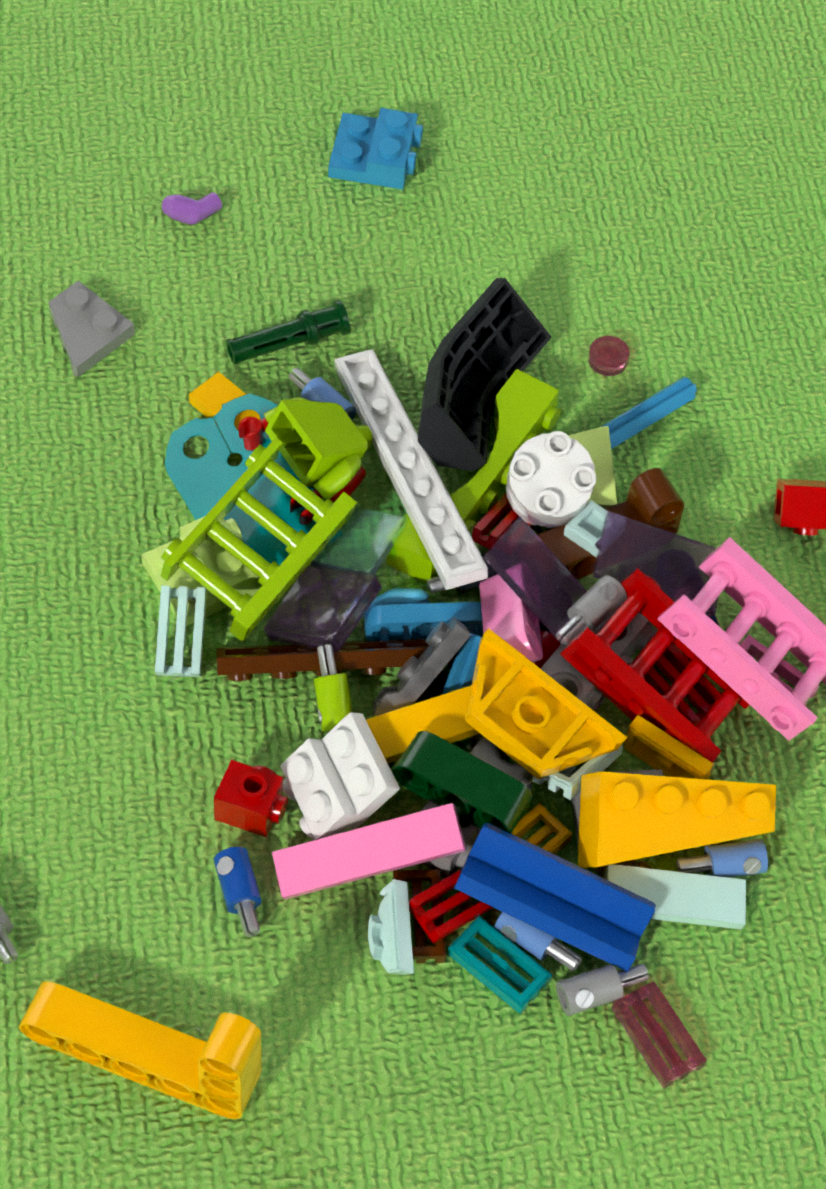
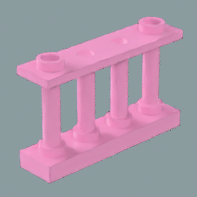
(778, 612)

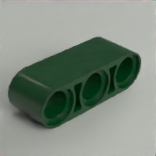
(454, 776)

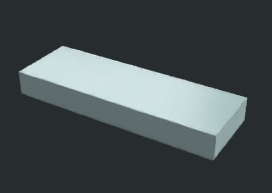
(685, 895)

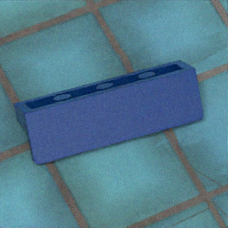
(555, 896)

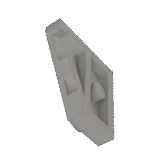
(87, 326)

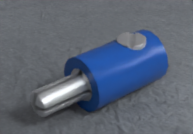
(239, 887)

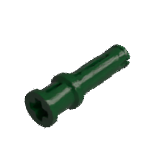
(307, 328)

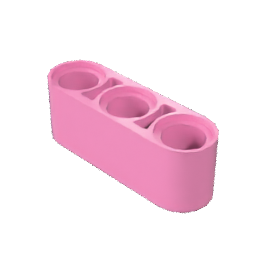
(510, 618)

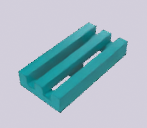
(490, 978)

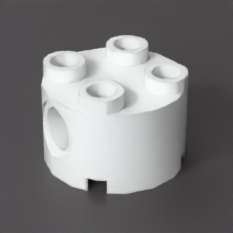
(550, 479)

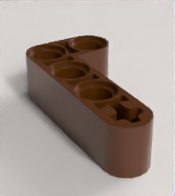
(649, 501)

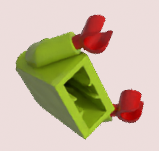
(317, 444)

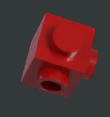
(800, 505)
(250, 798)

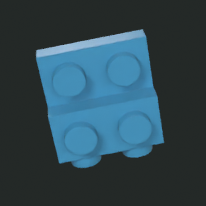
(376, 148)

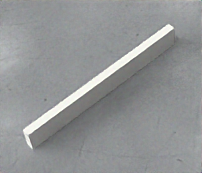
(411, 471)

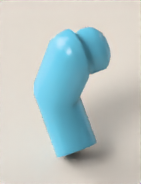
(401, 596)

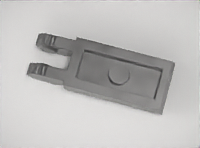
(419, 673)

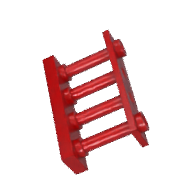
(626, 683)

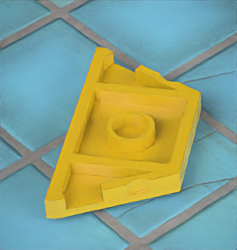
(532, 713)

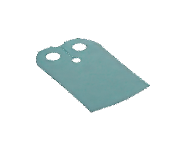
(208, 478)

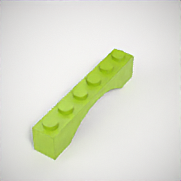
(520, 413)

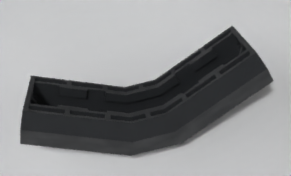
(469, 372)

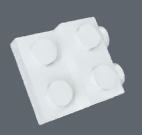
(338, 779)

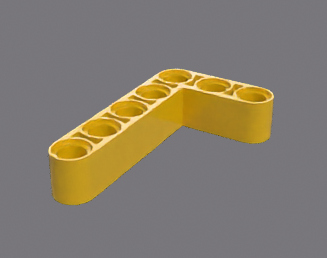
(206, 1074)

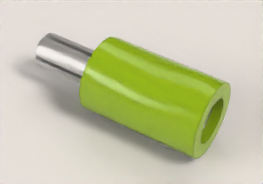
(331, 691)

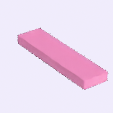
(368, 851)

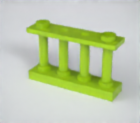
(274, 578)

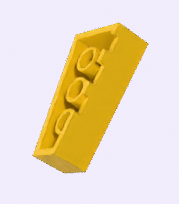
(656, 815)

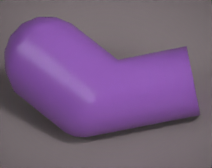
(191, 210)

